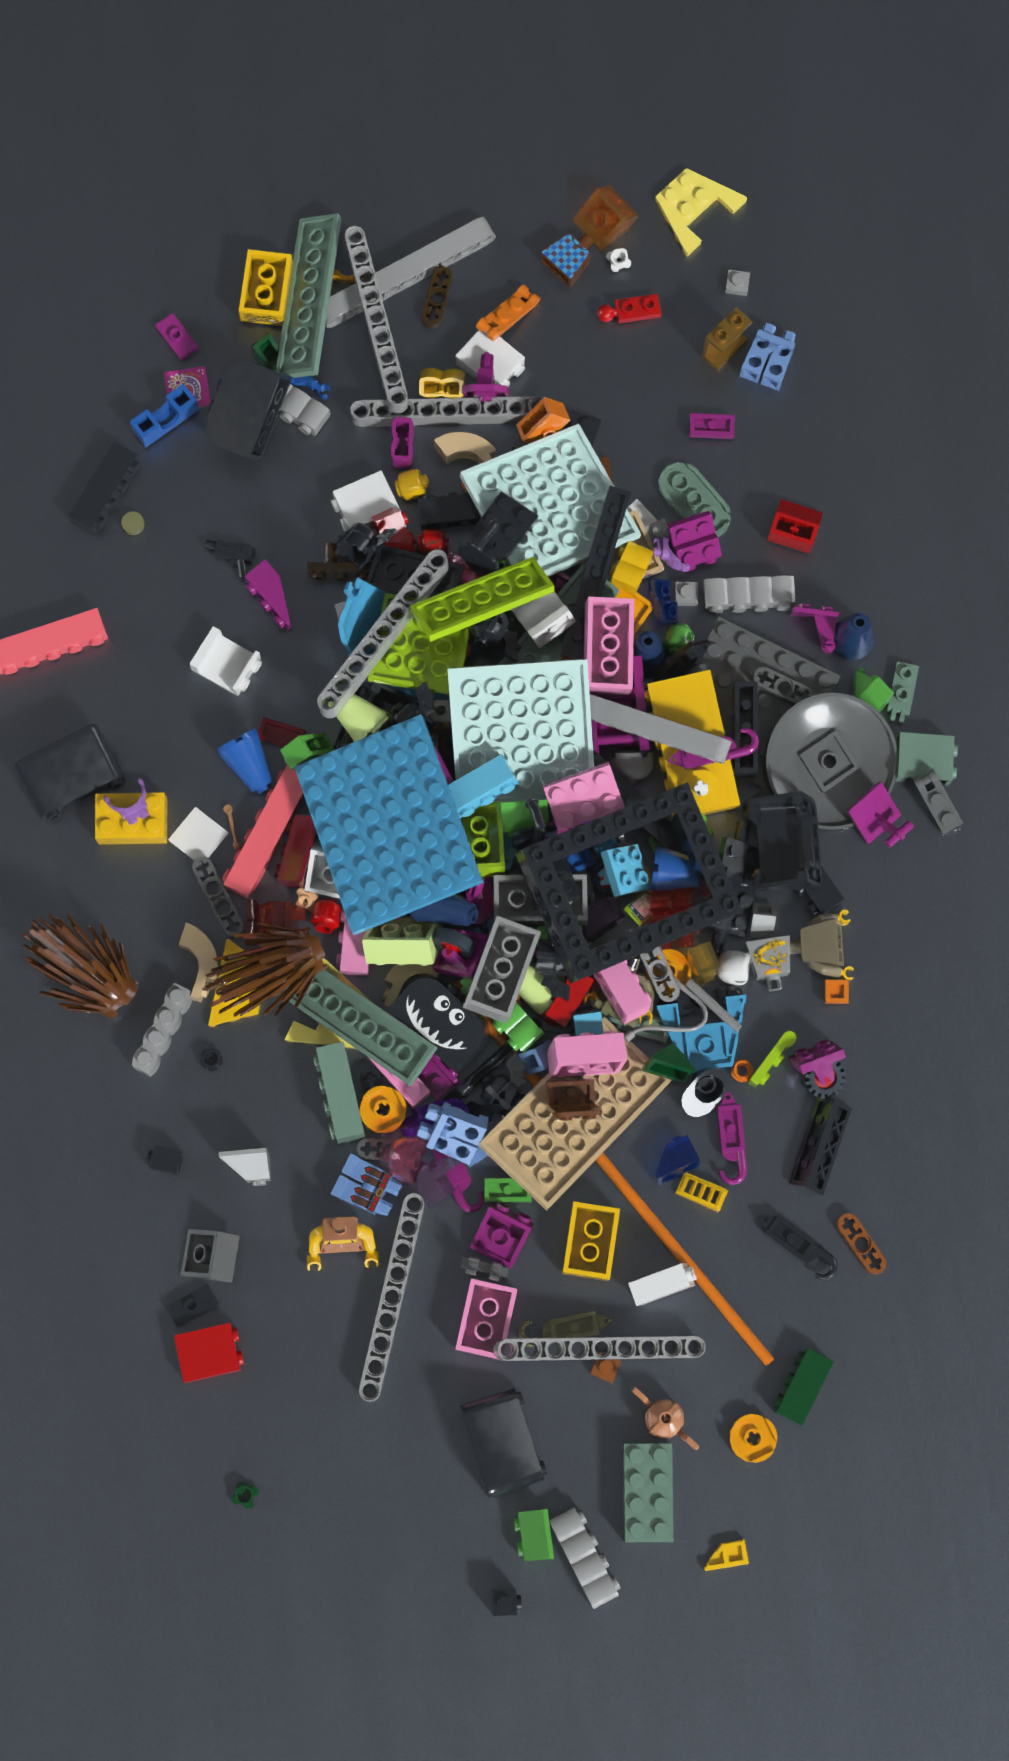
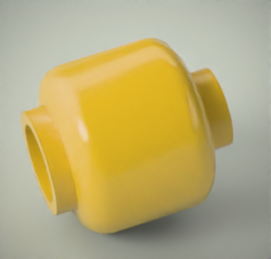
(411, 484)

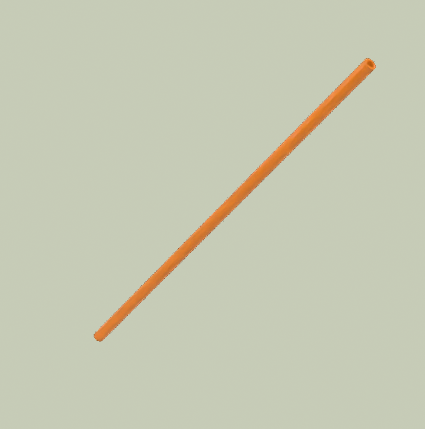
(659, 1229)

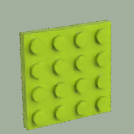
(416, 659)

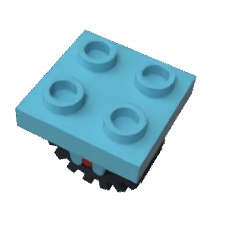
(620, 872)

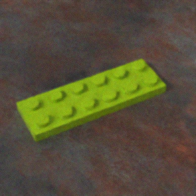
(482, 598)

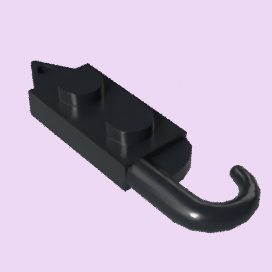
(680, 661)
(798, 1243)

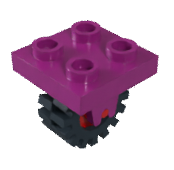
(820, 1068)

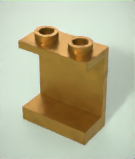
(726, 339)

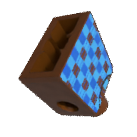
(567, 257)

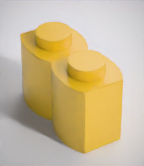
(436, 382)
(631, 567)

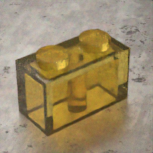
(703, 962)

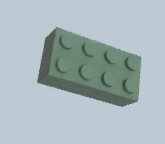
(340, 1092)
(647, 1493)

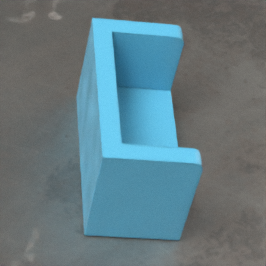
(587, 1020)

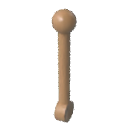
(228, 810)

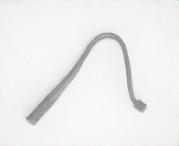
(629, 1035)

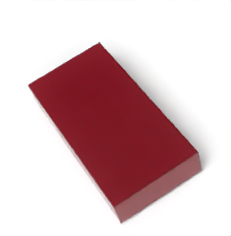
(278, 732)

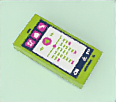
(639, 909)

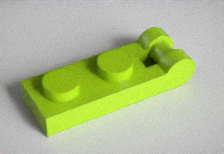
(773, 1058)

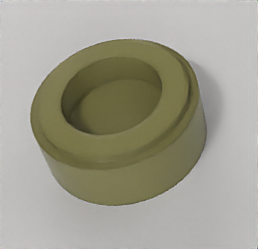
(132, 523)

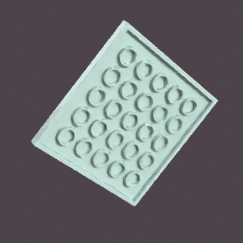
(561, 484)
(526, 713)

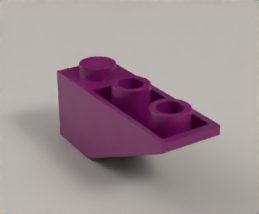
(267, 586)

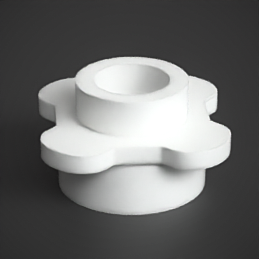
(621, 254)

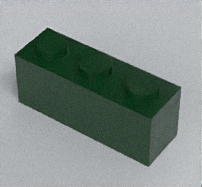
(802, 1386)

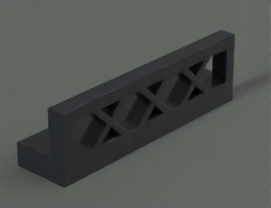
(817, 1142)

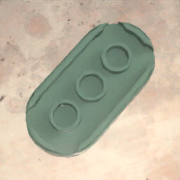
(692, 494)

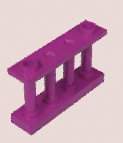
(638, 694)

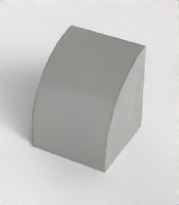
(762, 921)

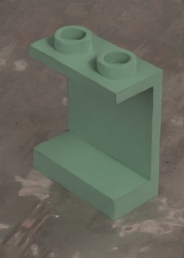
(923, 752)

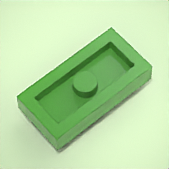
(505, 1191)

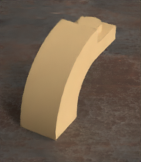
(464, 445)
(200, 946)
(403, 974)

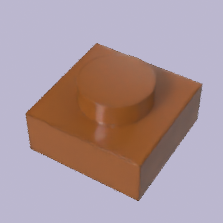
(605, 1368)

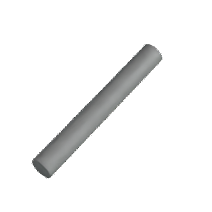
(713, 1005)

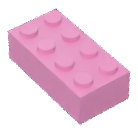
(609, 644)

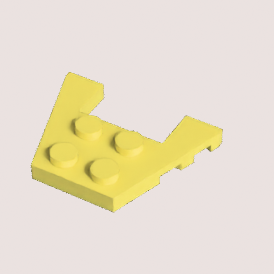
(687, 198)
(322, 1035)

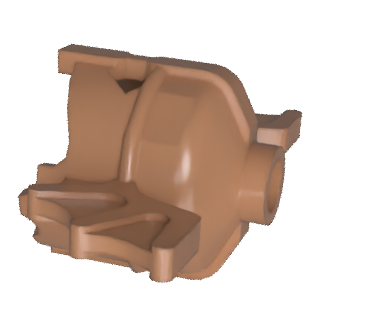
(657, 1426)

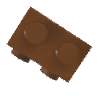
(572, 1099)

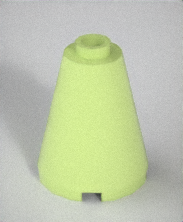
(361, 717)
(533, 993)

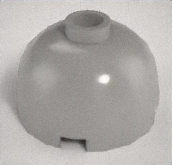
(632, 764)

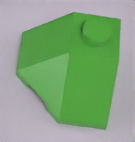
(871, 689)

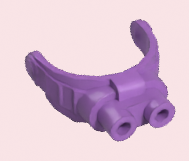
(662, 550)
(135, 811)

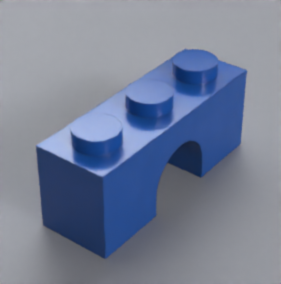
(153, 425)

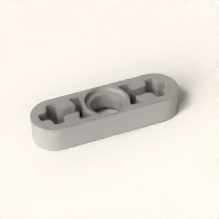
(671, 983)

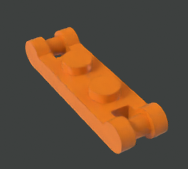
(508, 313)

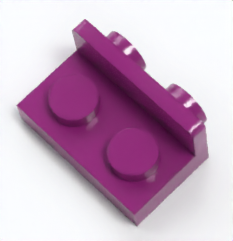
(438, 1077)

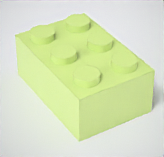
(401, 942)

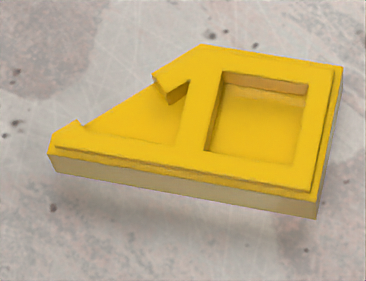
(728, 1555)

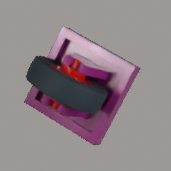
(458, 952)

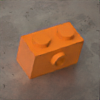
(543, 420)

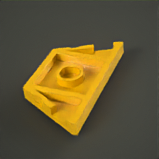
(215, 1017)

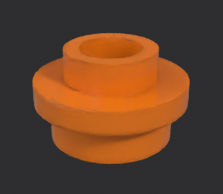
(749, 1070)

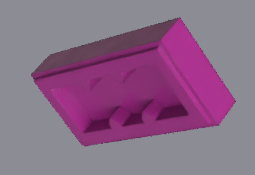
(176, 337)

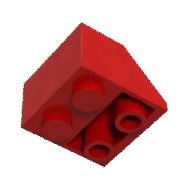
(795, 526)

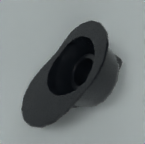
(705, 1091)

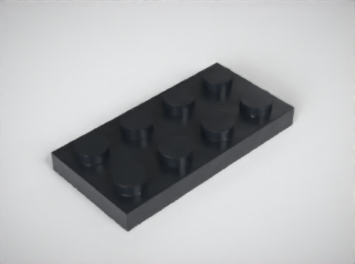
(395, 566)

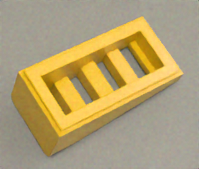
(706, 1203)

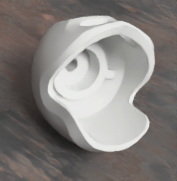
(734, 967)

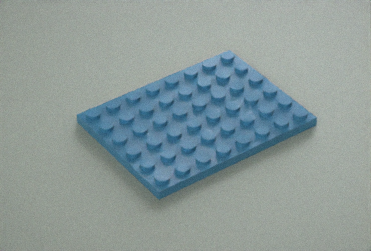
(388, 825)

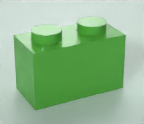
(306, 748)

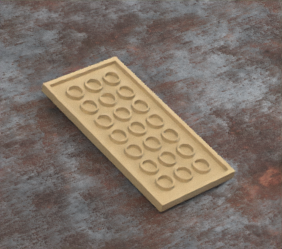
(553, 1153)

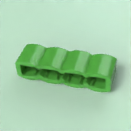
(520, 1027)

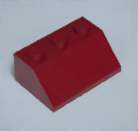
(296, 852)

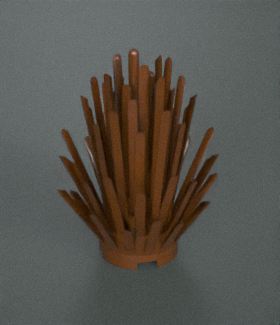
(282, 959)
(82, 967)

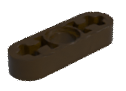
(440, 306)

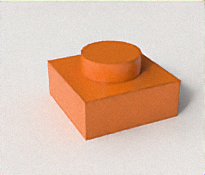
(836, 992)

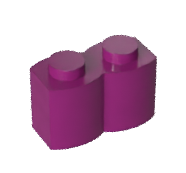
(402, 443)

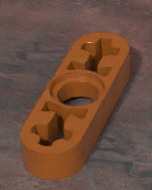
(871, 1245)

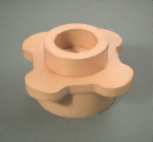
(310, 896)

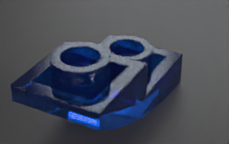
(660, 595)

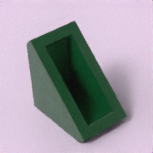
(266, 351)
(670, 1064)

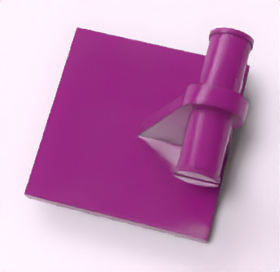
(825, 622)
(875, 814)

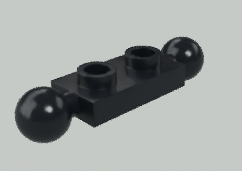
(689, 1006)

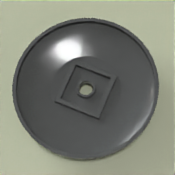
(837, 727)

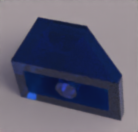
(677, 1160)

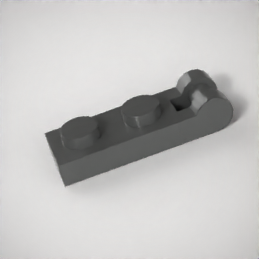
(938, 801)

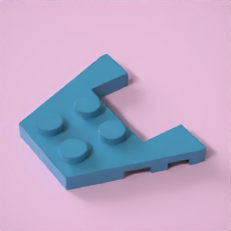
(710, 1045)

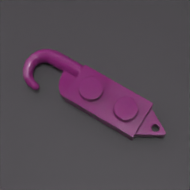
(690, 760)
(732, 1137)
(461, 1181)

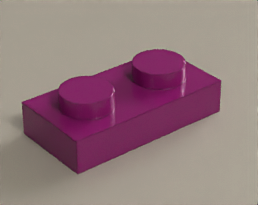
(711, 426)

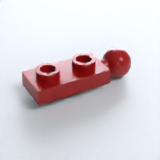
(631, 309)

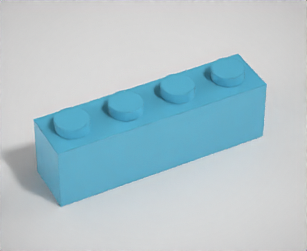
(483, 785)

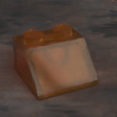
(605, 217)

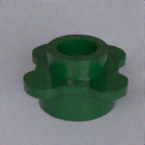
(241, 1489)

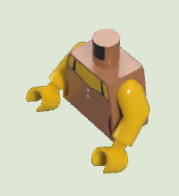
(339, 1236)

